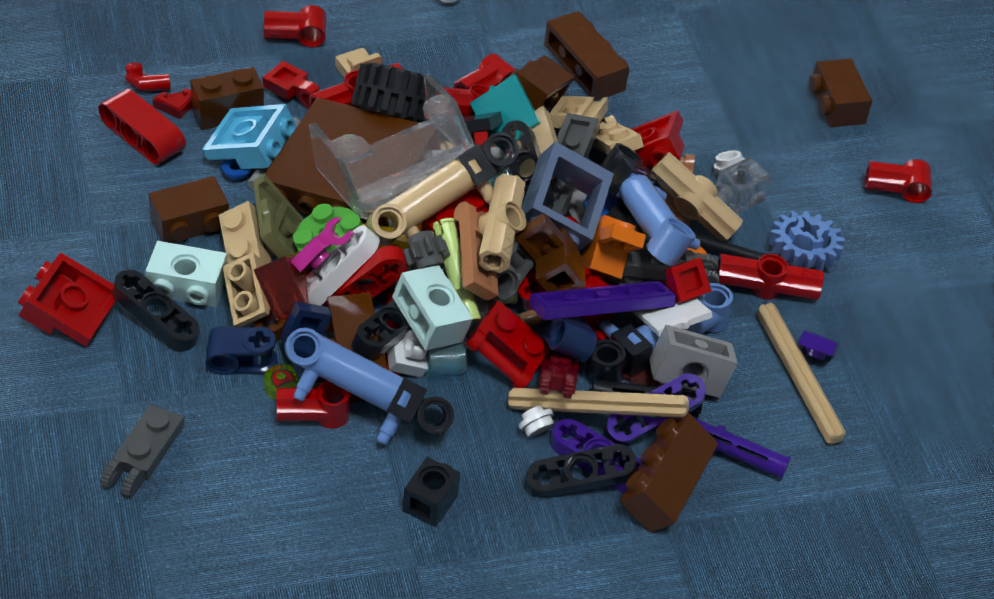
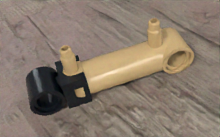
(461, 176)

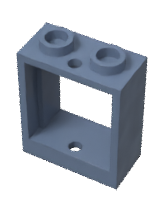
(578, 173)

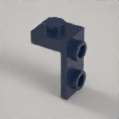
(306, 316)

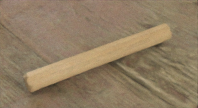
(801, 374)
(601, 402)

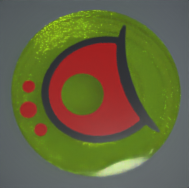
(279, 377)

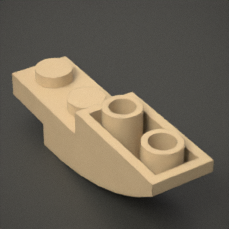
(244, 254)

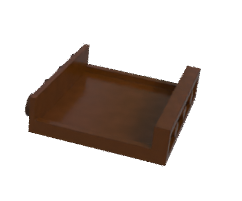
(295, 167)

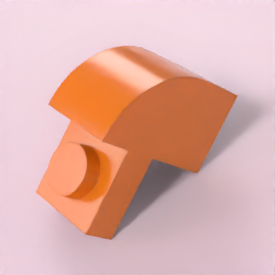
(610, 248)

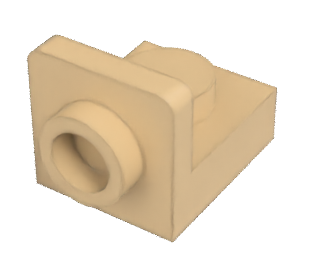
(352, 60)

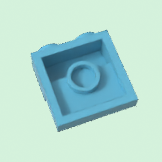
(251, 135)

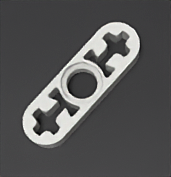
(341, 265)

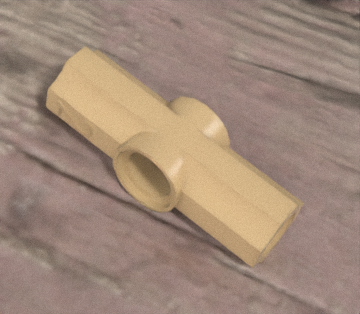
(696, 197)
(502, 223)

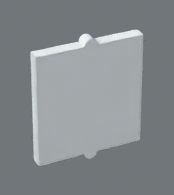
(680, 316)

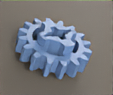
(806, 240)

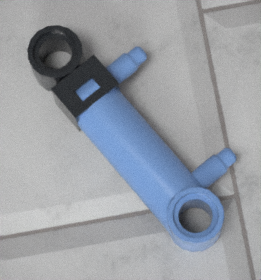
(647, 204)
(631, 348)
(368, 381)

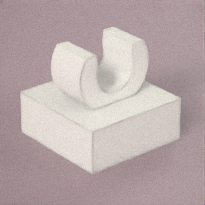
(408, 356)

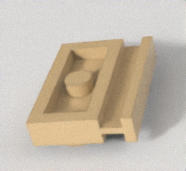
(580, 106)

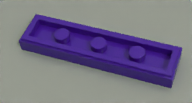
(601, 300)

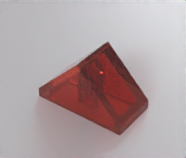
(282, 285)

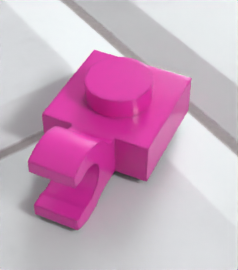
(315, 252)

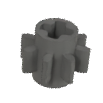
(426, 250)

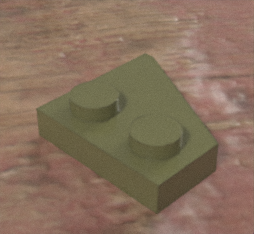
(276, 218)

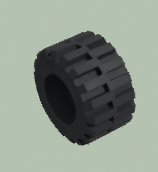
(390, 91)

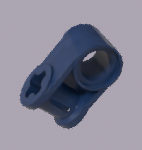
(571, 337)
(237, 350)

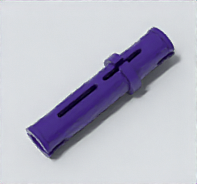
(775, 464)

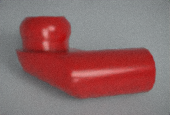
(146, 82)

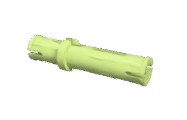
(453, 264)

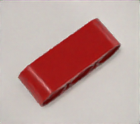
(142, 126)

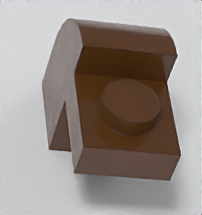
(555, 255)

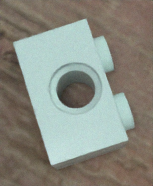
(187, 273)
(432, 307)

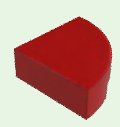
(174, 103)

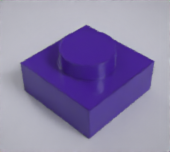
(818, 345)

